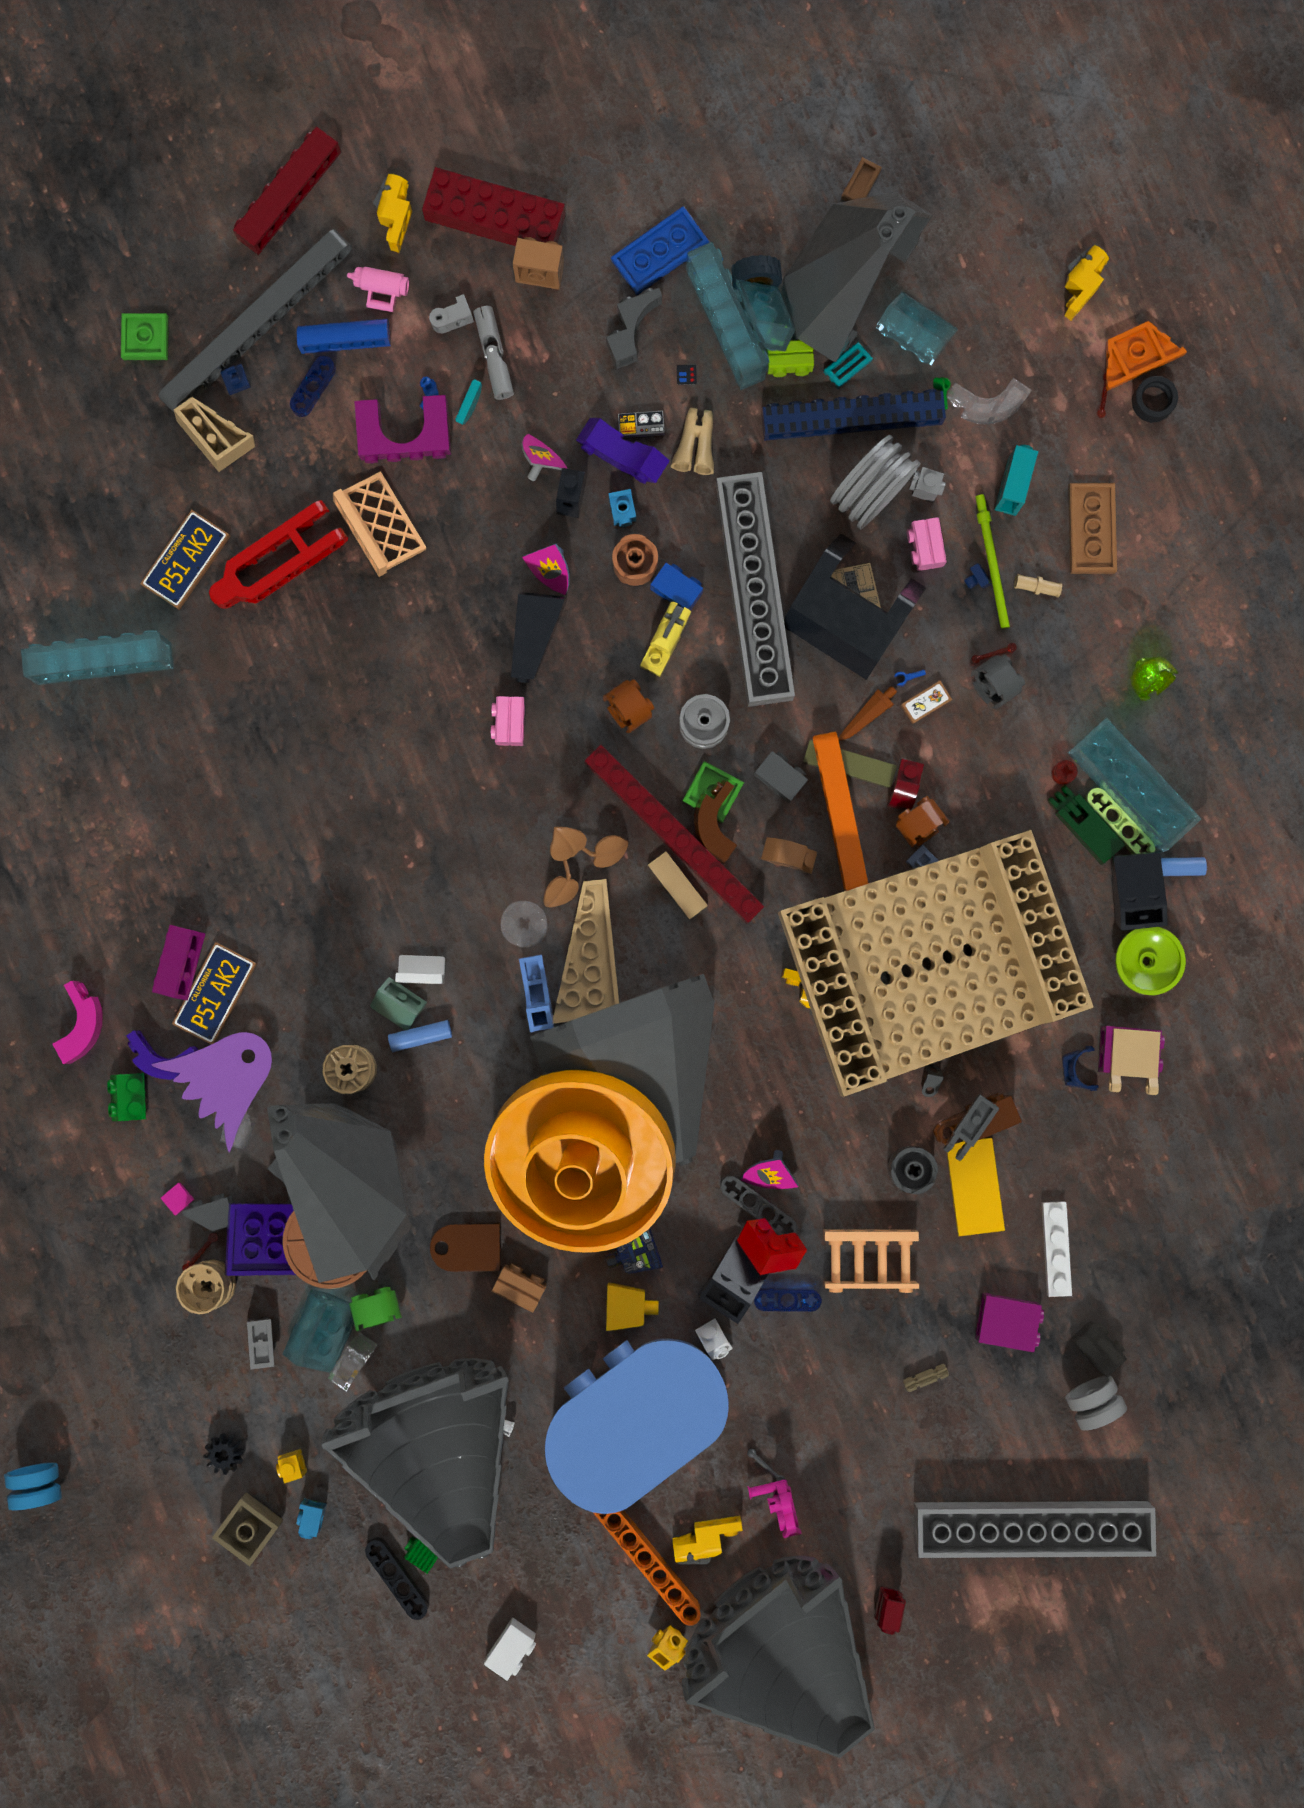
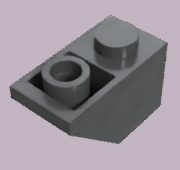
(212, 1214)

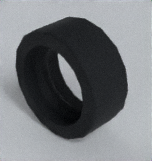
(1157, 382)

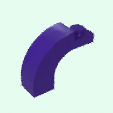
(148, 1056)

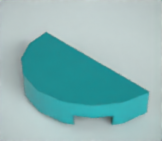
(469, 402)

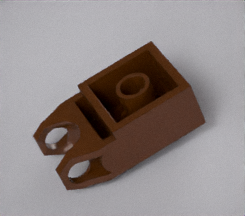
(1005, 1117)

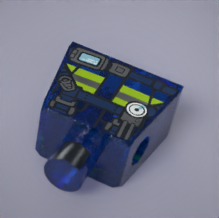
(637, 1255)

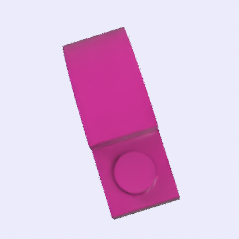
(87, 1026)

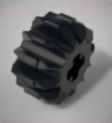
(215, 1457)

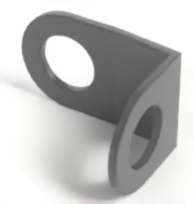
(933, 1080)

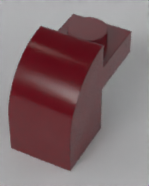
(906, 785)

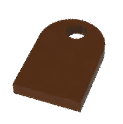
(469, 1247)

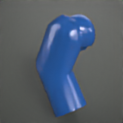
(429, 387)

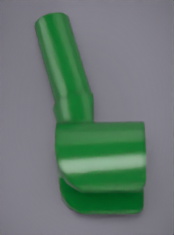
(942, 384)

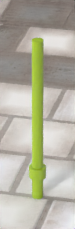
(984, 519)

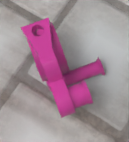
(781, 1503)

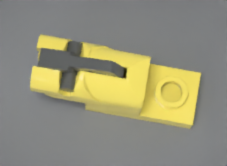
(665, 639)

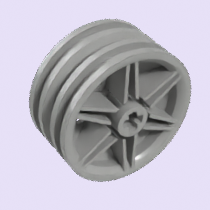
(874, 481)

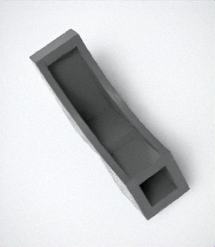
(631, 313)

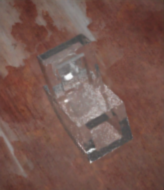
(352, 1361)

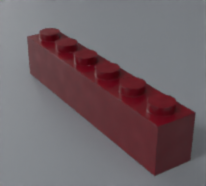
(286, 190)

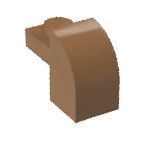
(789, 854)

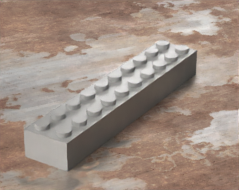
(755, 589)
(1034, 1529)

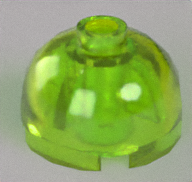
(1152, 676)

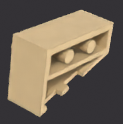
(212, 434)

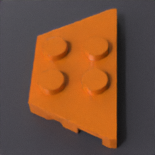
(1138, 353)

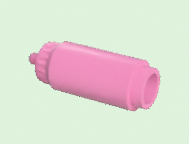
(380, 282)

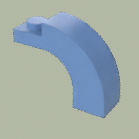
(536, 993)

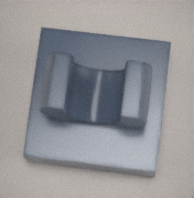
(921, 858)

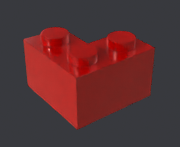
(768, 1250)

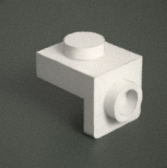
(714, 1340)

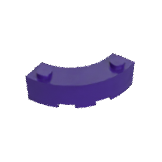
(635, 458)

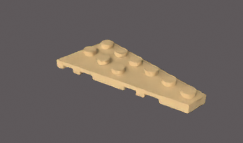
(590, 967)

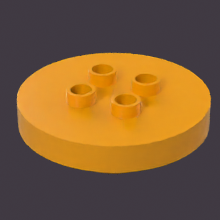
(580, 1161)

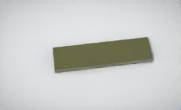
(859, 766)

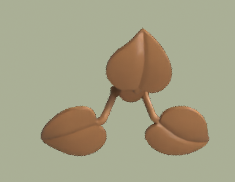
(566, 844)

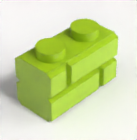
(796, 359)

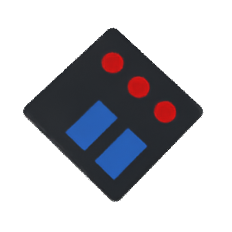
(686, 374)

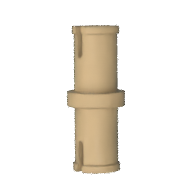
(1037, 585)

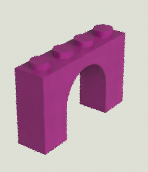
(432, 441)

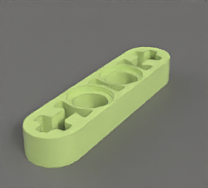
(1122, 820)

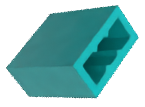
(1016, 480)

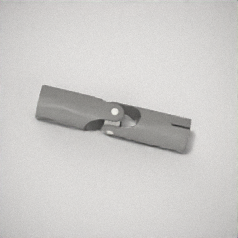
(496, 367)

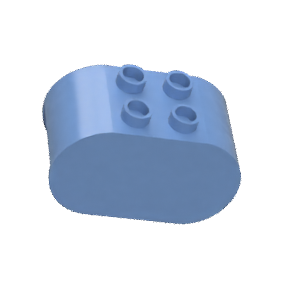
(634, 1423)

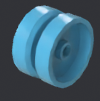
(32, 1486)

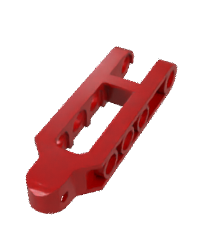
(229, 589)

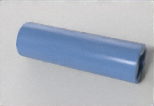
(1184, 866)
(420, 1036)

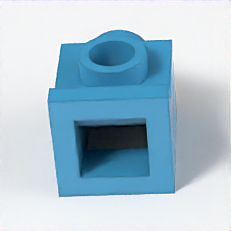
(618, 499)
(310, 1518)

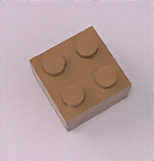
(538, 263)

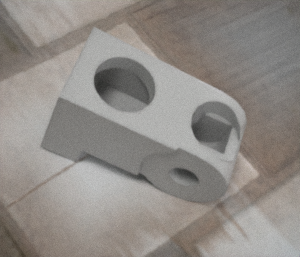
(451, 317)

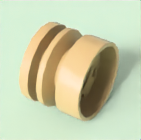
(363, 1068)
(193, 1288)

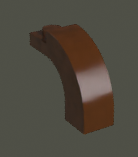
(706, 822)

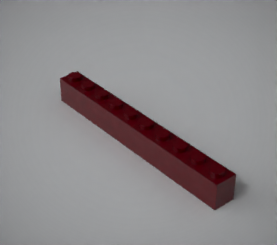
(673, 834)

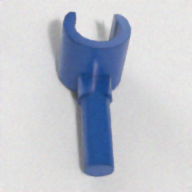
(909, 676)

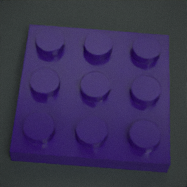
(256, 1239)

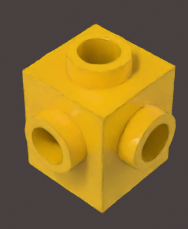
(667, 1647)

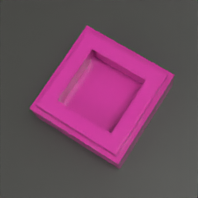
(177, 1198)

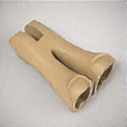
(683, 457)

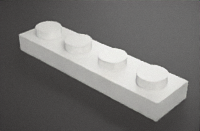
(1056, 1249)

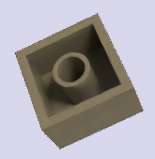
(247, 1529)

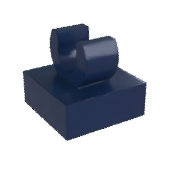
(235, 379)
(979, 577)

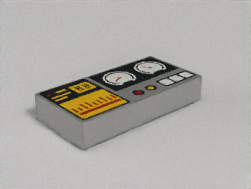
(641, 424)

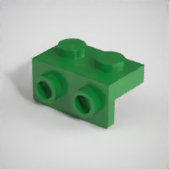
(127, 1097)

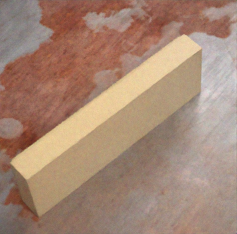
(677, 885)

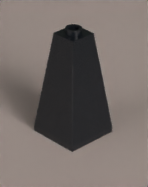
(534, 627)

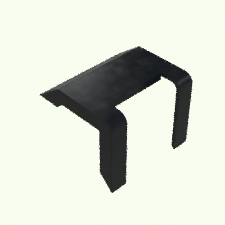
(844, 621)

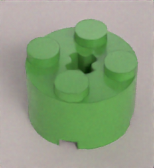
(374, 1309)

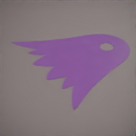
(223, 1078)

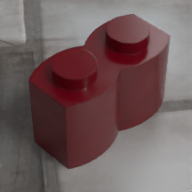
(889, 1610)

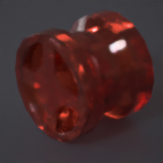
(1061, 775)

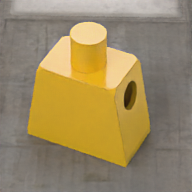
(627, 1307)

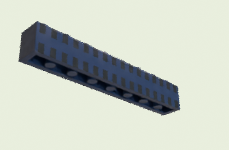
(853, 415)

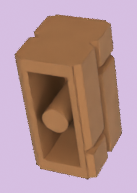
(519, 1287)

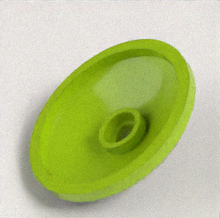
(1165, 958)

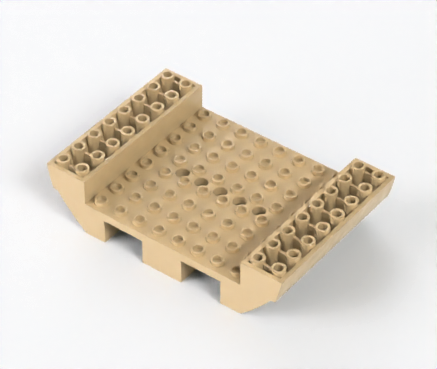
(984, 898)

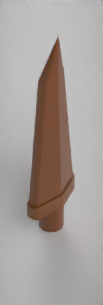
(873, 708)

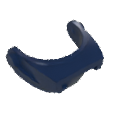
(1069, 1063)

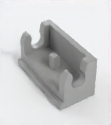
(260, 1343)

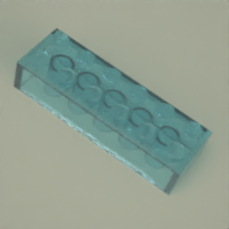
(726, 315)
(97, 658)
(1134, 785)

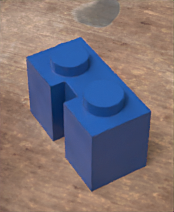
(677, 587)

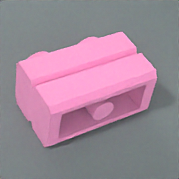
(927, 544)
(509, 721)

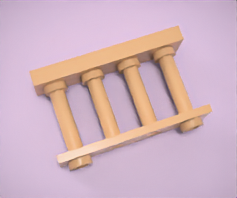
(859, 1239)

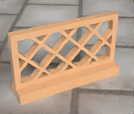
(362, 533)

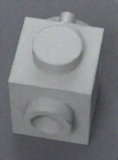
(927, 484)

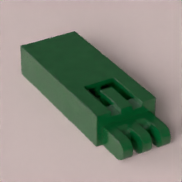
(1092, 831)

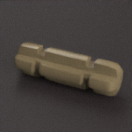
(926, 1378)

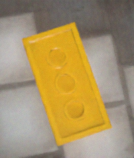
(975, 1189)

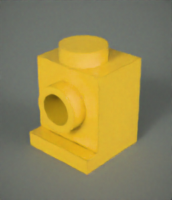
(291, 1466)

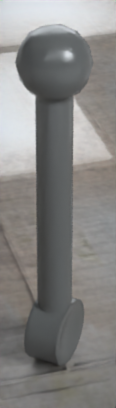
(752, 1454)

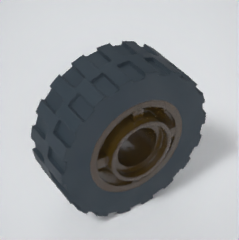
(758, 270)

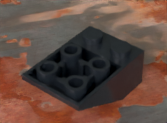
(1139, 891)
(732, 1284)

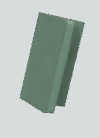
(397, 1003)

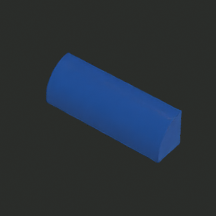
(343, 336)

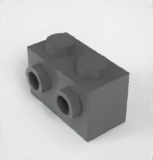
(781, 776)

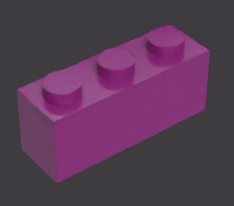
(178, 962)

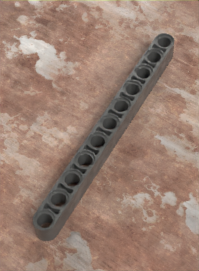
(256, 320)

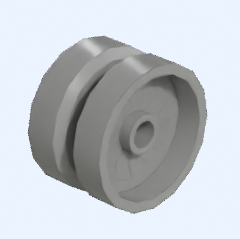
(712, 710)
(1096, 1403)

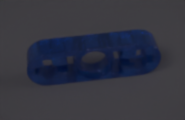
(326, 376)
(804, 1295)

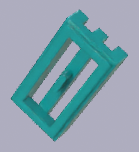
(834, 377)

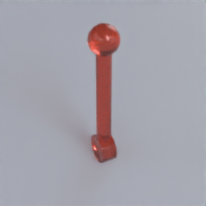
(1101, 413)
(1010, 648)
(213, 1237)

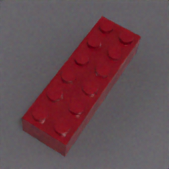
(491, 209)

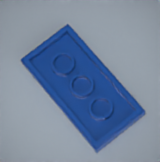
(659, 250)

